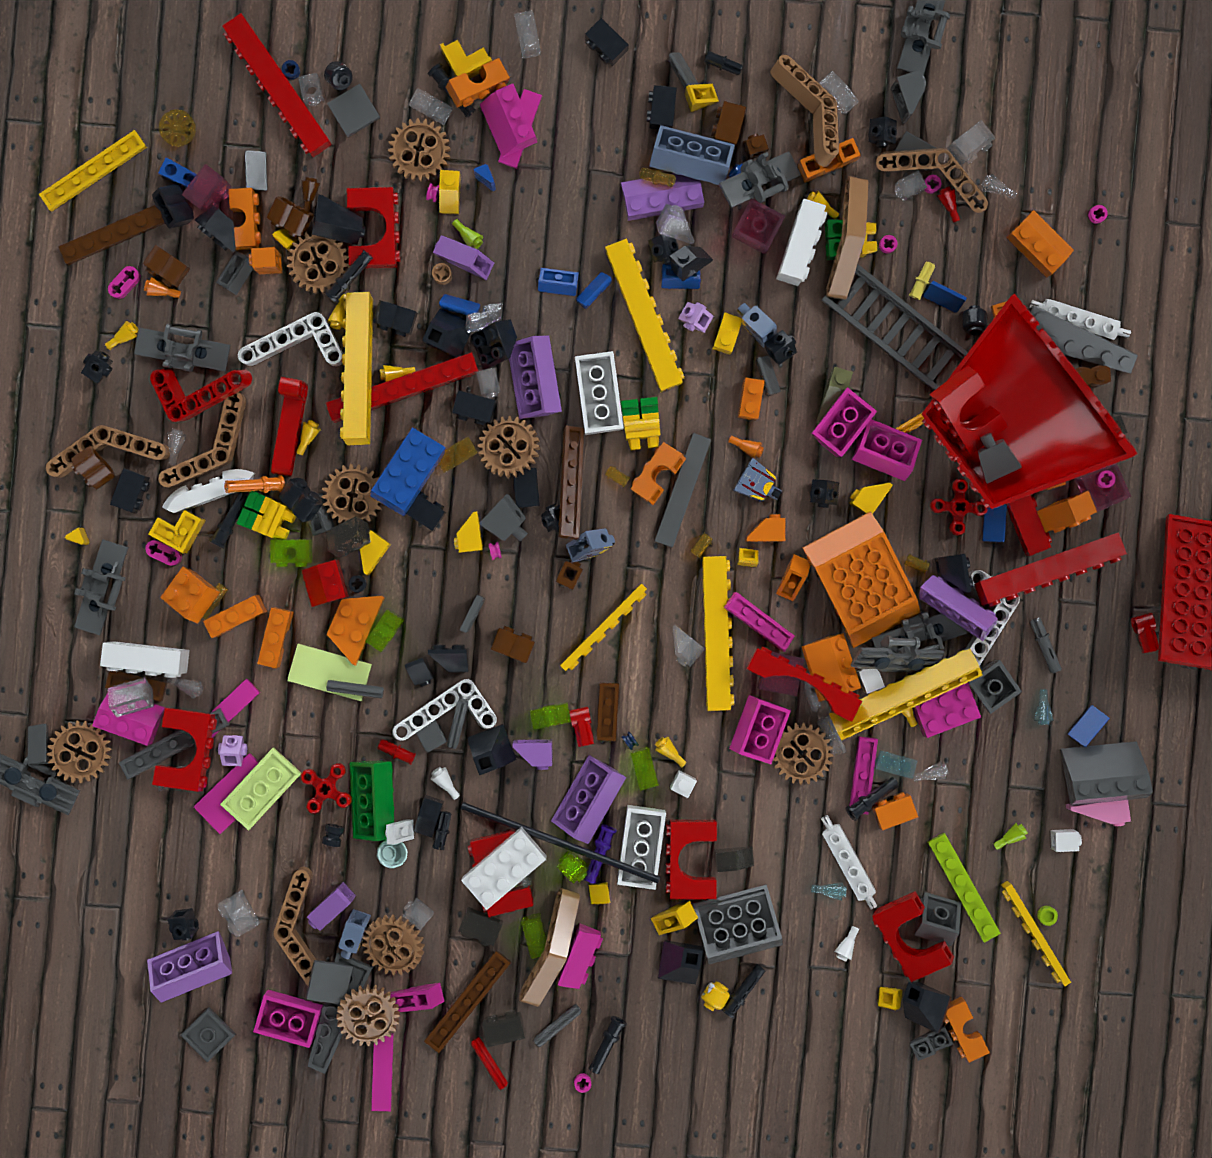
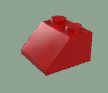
(325, 583)

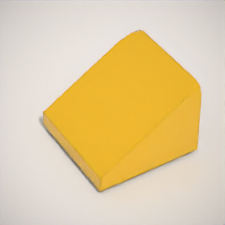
(284, 238)
(599, 893)
(890, 998)

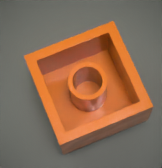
(1067, 512)
(190, 595)

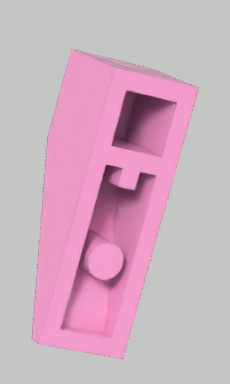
(1111, 812)

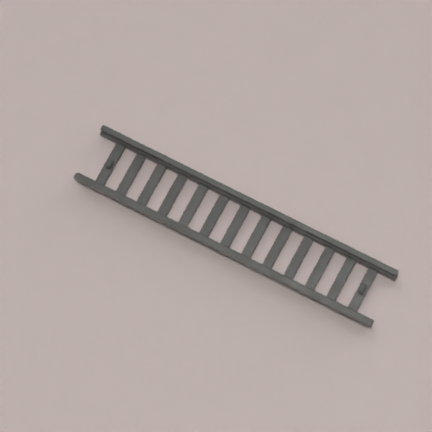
(908, 312)

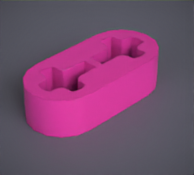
(120, 279)
(161, 556)

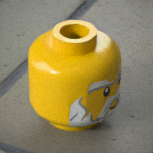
(715, 996)

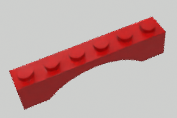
(841, 703)

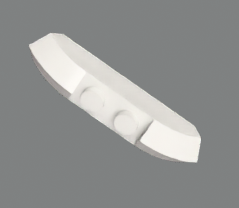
(183, 499)

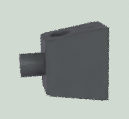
(996, 458)
(505, 520)

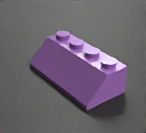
(647, 200)
(534, 378)
(958, 607)
(588, 799)
(188, 967)

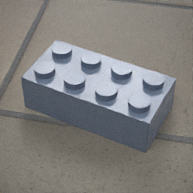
(691, 155)

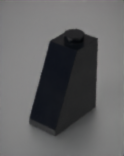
(336, 222)

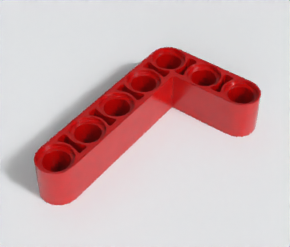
(200, 397)
(290, 425)

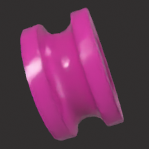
(936, 180)
(432, 193)
(1103, 211)
(888, 250)
(1102, 484)
(495, 550)
(578, 1078)

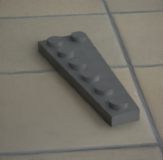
(1083, 344)
(328, 1033)

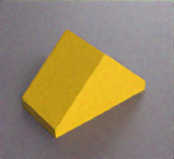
(700, 96)

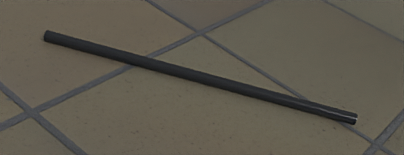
(561, 843)

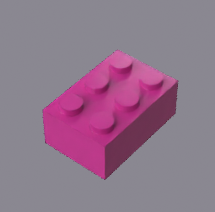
(947, 711)
(288, 1018)

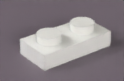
(399, 831)

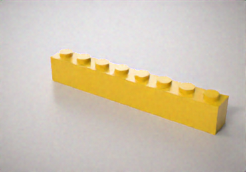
(643, 315)
(358, 368)
(717, 633)
(910, 692)

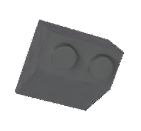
(907, 93)
(995, 686)
(939, 919)

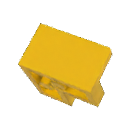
(460, 62)
(178, 536)

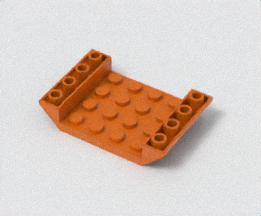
(863, 579)

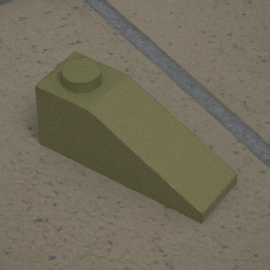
(837, 383)

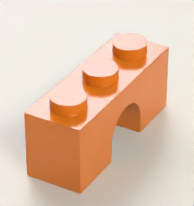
(465, 91)
(847, 154)
(245, 201)
(664, 458)
(234, 616)
(276, 629)
(971, 1045)

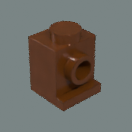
(755, 146)
(569, 582)

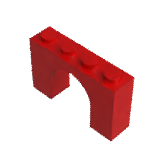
(383, 202)
(949, 400)
(192, 776)
(680, 884)
(517, 897)
(914, 962)

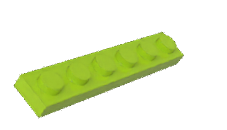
(964, 887)

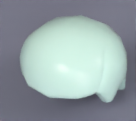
(392, 855)

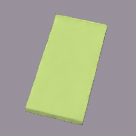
(315, 667)
(261, 788)

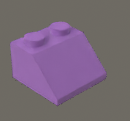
(535, 752)

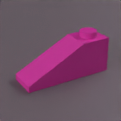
(419, 997)

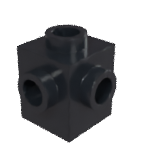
(882, 131)
(662, 248)
(781, 347)
(97, 366)
(824, 493)
(550, 518)
(183, 924)

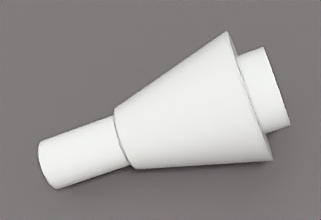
(442, 778)
(845, 949)

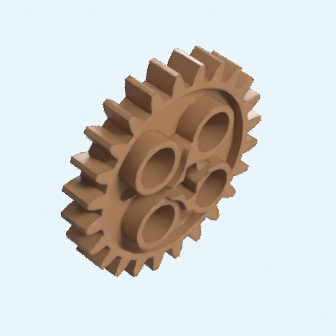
(402, 147)
(303, 269)
(495, 458)
(335, 492)
(815, 741)
(72, 767)
(393, 945)
(363, 1000)

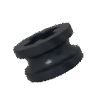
(361, 588)

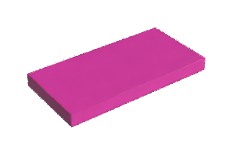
(210, 805)

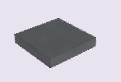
(353, 110)
(472, 614)
(328, 981)
(208, 1034)

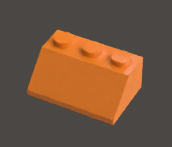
(1040, 244)
(833, 661)

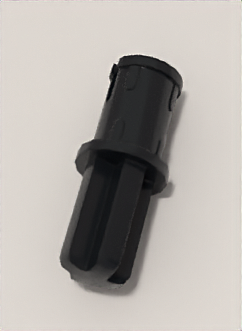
(723, 63)
(442, 830)

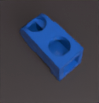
(176, 173)

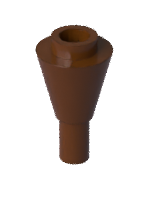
(309, 190)

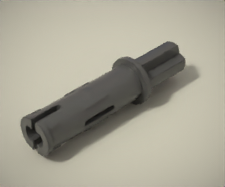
(1045, 645)

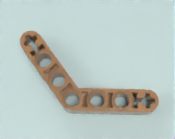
(817, 101)
(933, 163)
(852, 238)
(98, 444)
(212, 455)
(290, 924)
(555, 949)

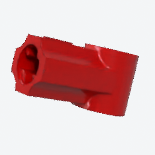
(1145, 628)
(581, 722)

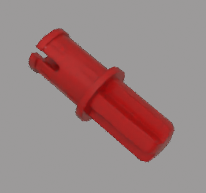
(396, 751)

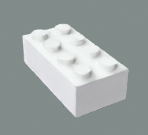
(800, 244)
(599, 393)
(145, 658)
(641, 844)
(504, 868)

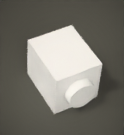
(870, 680)
(683, 783)
(1065, 840)

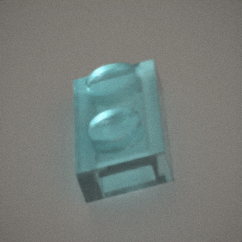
(896, 764)

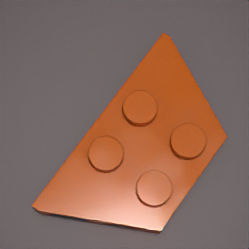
(353, 624)

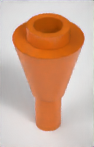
(156, 288)
(751, 448)

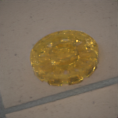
(177, 127)

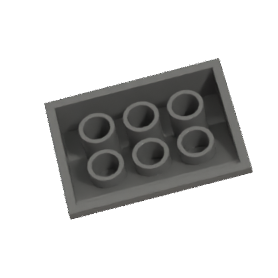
(1105, 773)
(738, 924)

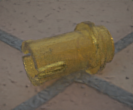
(617, 476)
(701, 545)
(918, 564)

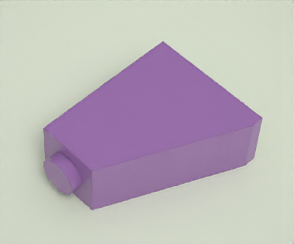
(463, 257)
(331, 907)

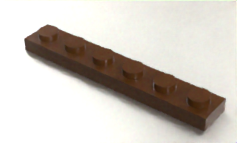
(111, 235)
(571, 482)
(467, 1001)

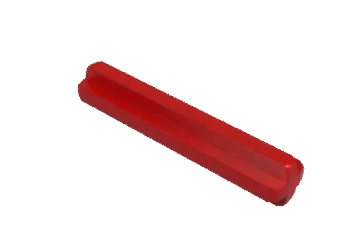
(489, 1063)

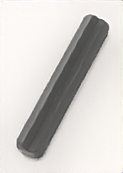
(355, 689)
(457, 723)
(557, 1025)

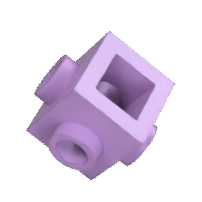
(695, 317)
(232, 750)

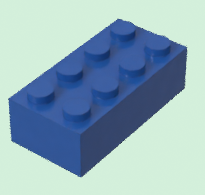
(407, 471)

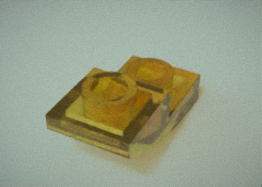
(457, 454)

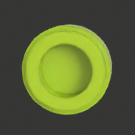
(1047, 915)

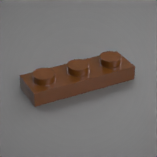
(118, 677)
(607, 711)

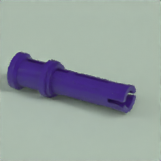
(602, 845)

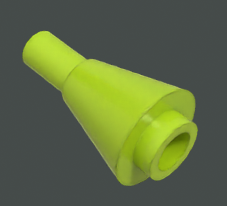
(469, 236)
(1014, 834)

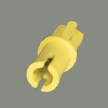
(922, 280)

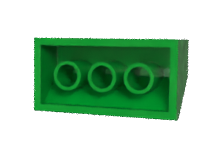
(371, 799)

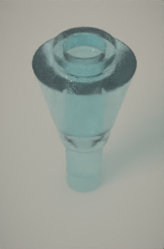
(1043, 712)
(833, 890)

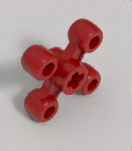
(959, 497)
(321, 795)

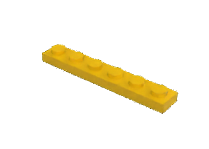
(92, 170)
(610, 622)
(1038, 940)

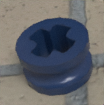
(295, 75)
(630, 740)

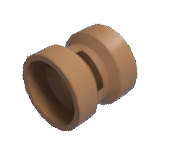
(442, 270)

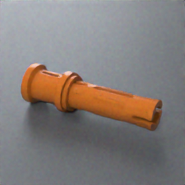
(263, 484)

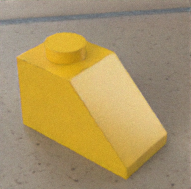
(449, 192)
(727, 333)
(869, 498)
(469, 535)
(373, 552)
(674, 918)

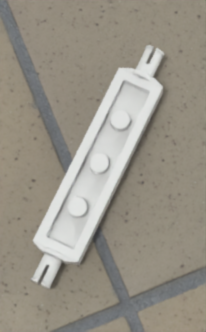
(1084, 319)
(849, 862)

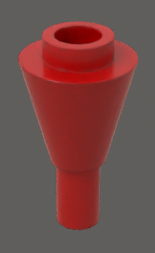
(948, 199)

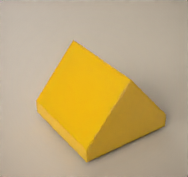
(78, 536)
(748, 557)

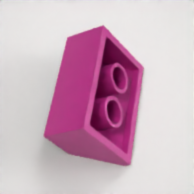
(508, 121)
(843, 423)
(887, 450)
(136, 726)
(759, 729)
(580, 957)

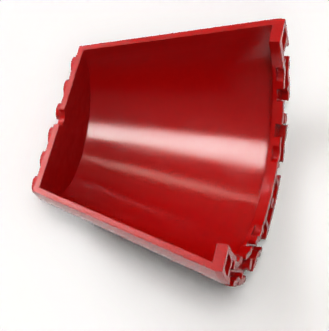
(1049, 410)

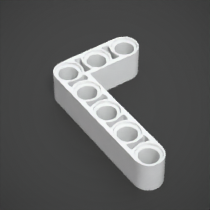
(293, 339)
(1006, 609)
(444, 707)

